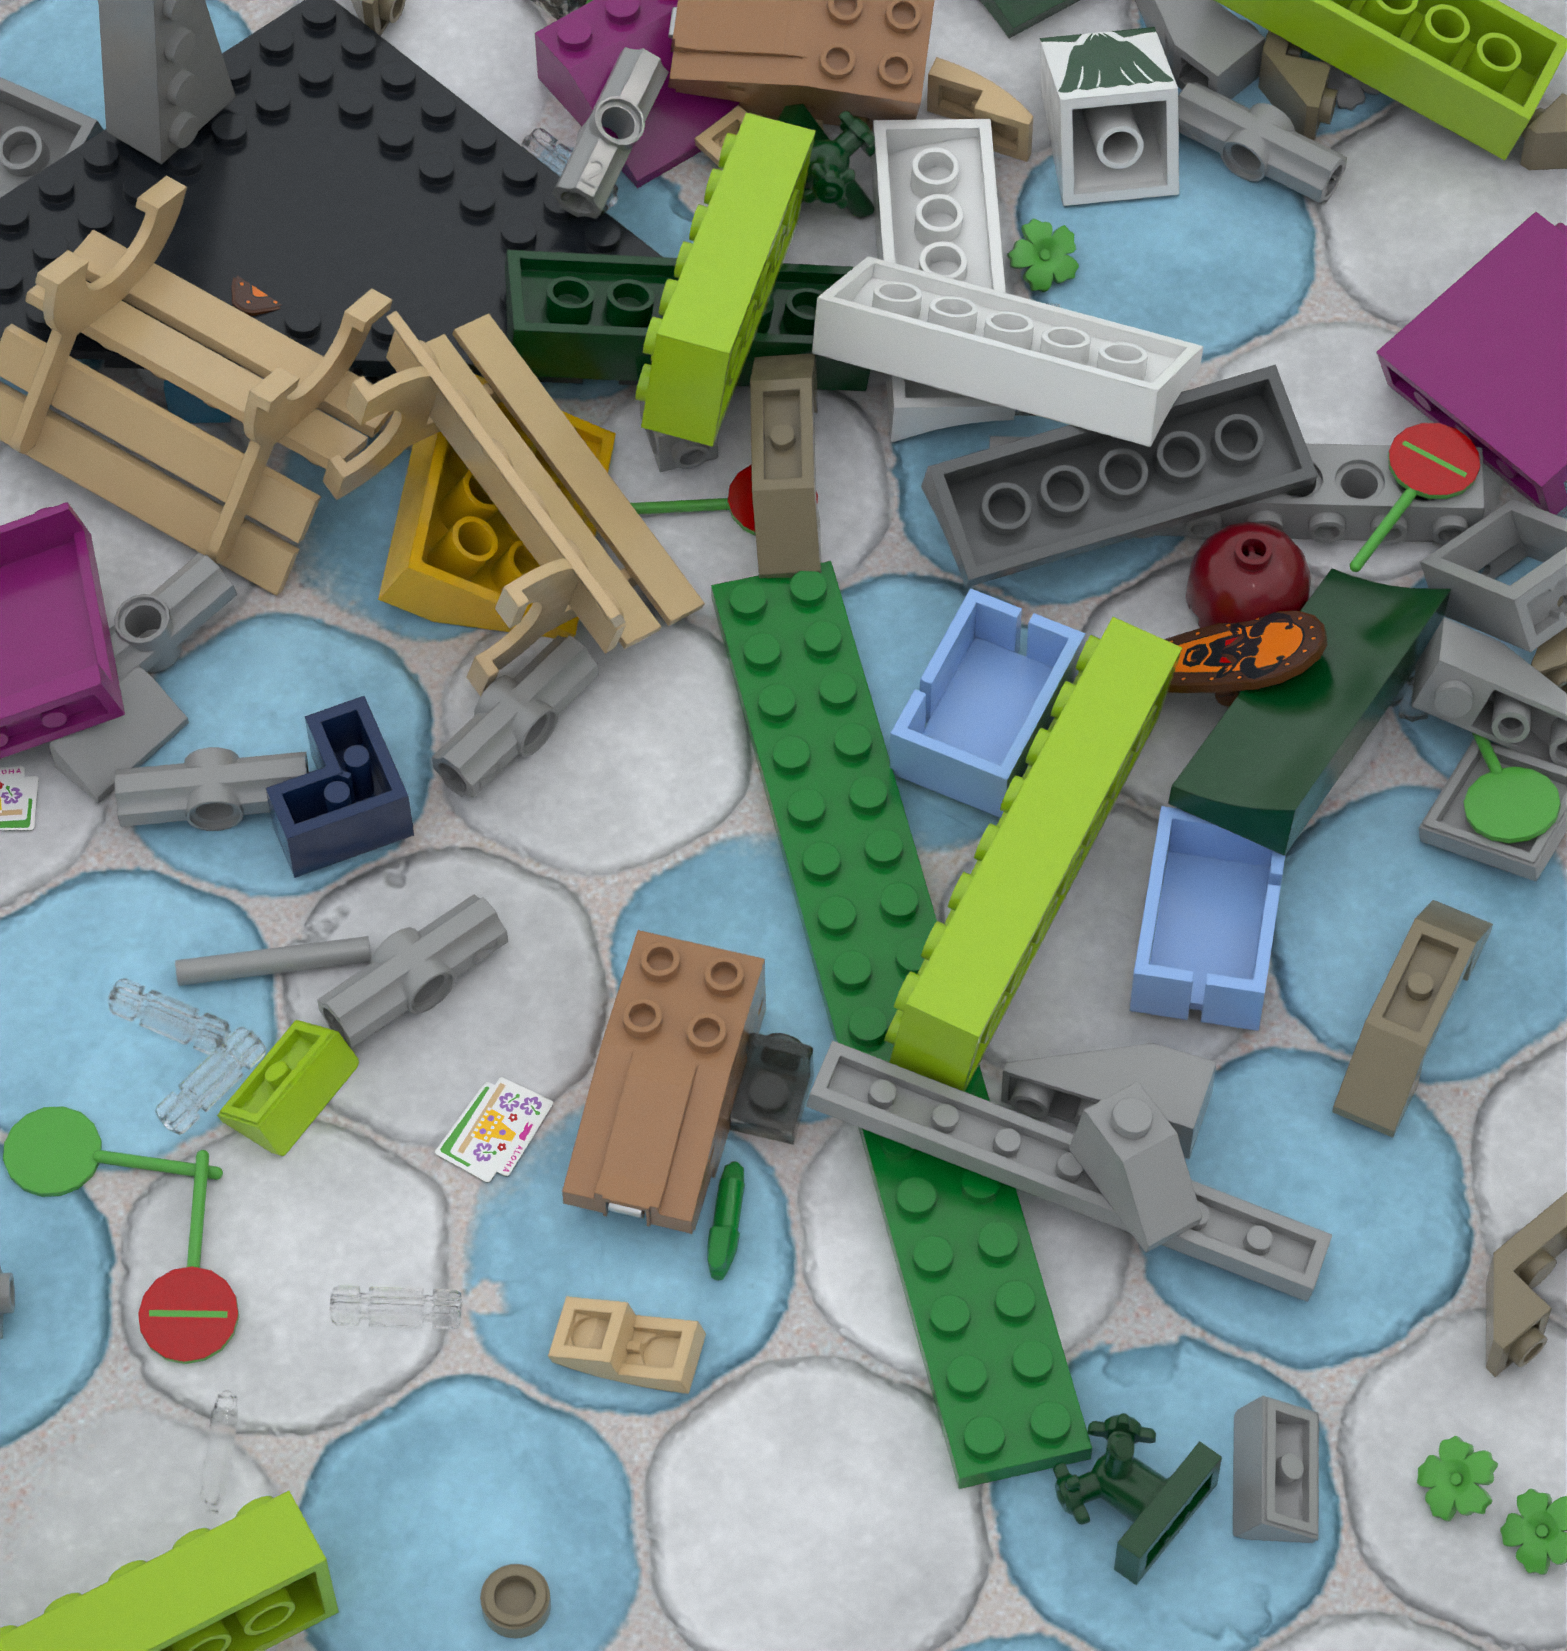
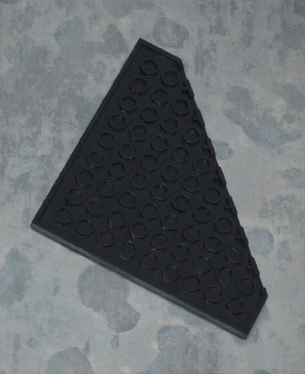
(315, 187)

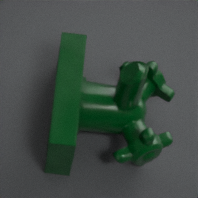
(829, 172)
(1148, 1499)

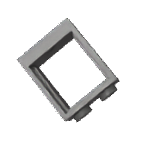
(1518, 613)

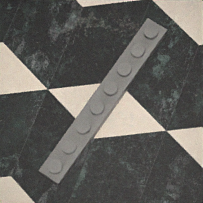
(1039, 1162)

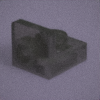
(773, 1087)

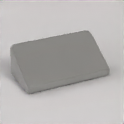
(122, 743)
(1276, 1472)

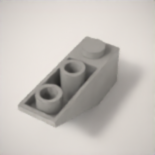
(1205, 43)
(1491, 693)
(1072, 1082)

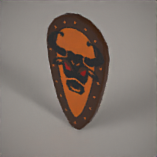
(1247, 654)

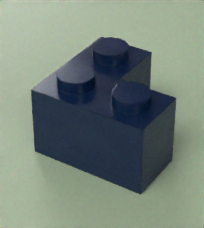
(351, 798)

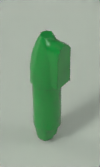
(724, 1233)

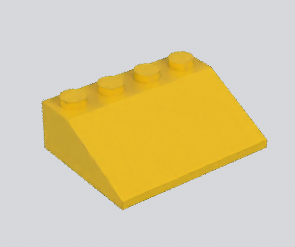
(454, 544)

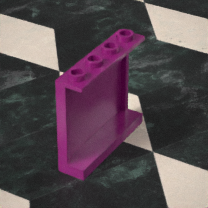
(1496, 360)
(53, 632)

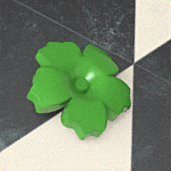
(1045, 253)
(1455, 1479)
(1538, 1531)

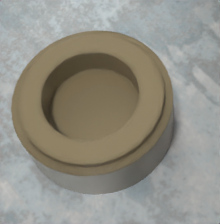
(515, 1601)

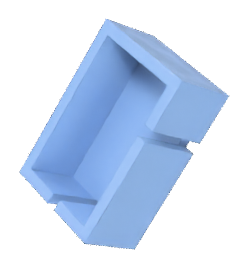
(983, 702)
(1206, 924)

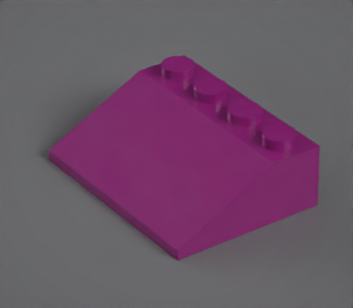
(579, 56)

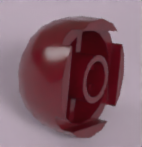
(1247, 575)

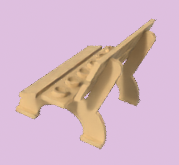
(270, 408)
(575, 574)

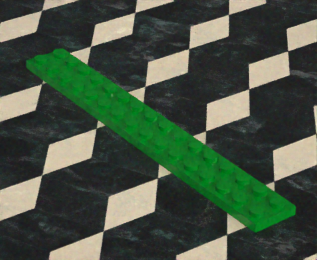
(866, 919)

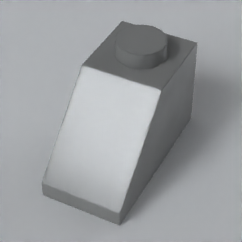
(1137, 1165)

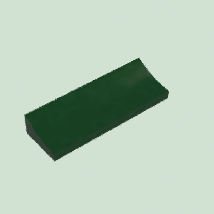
(593, 313)
(1291, 741)

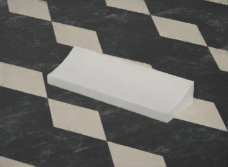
(939, 217)
(1004, 349)

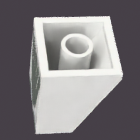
(1111, 115)

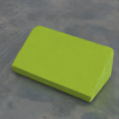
(290, 1086)

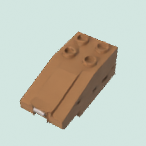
(808, 52)
(666, 1081)

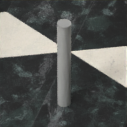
(273, 960)

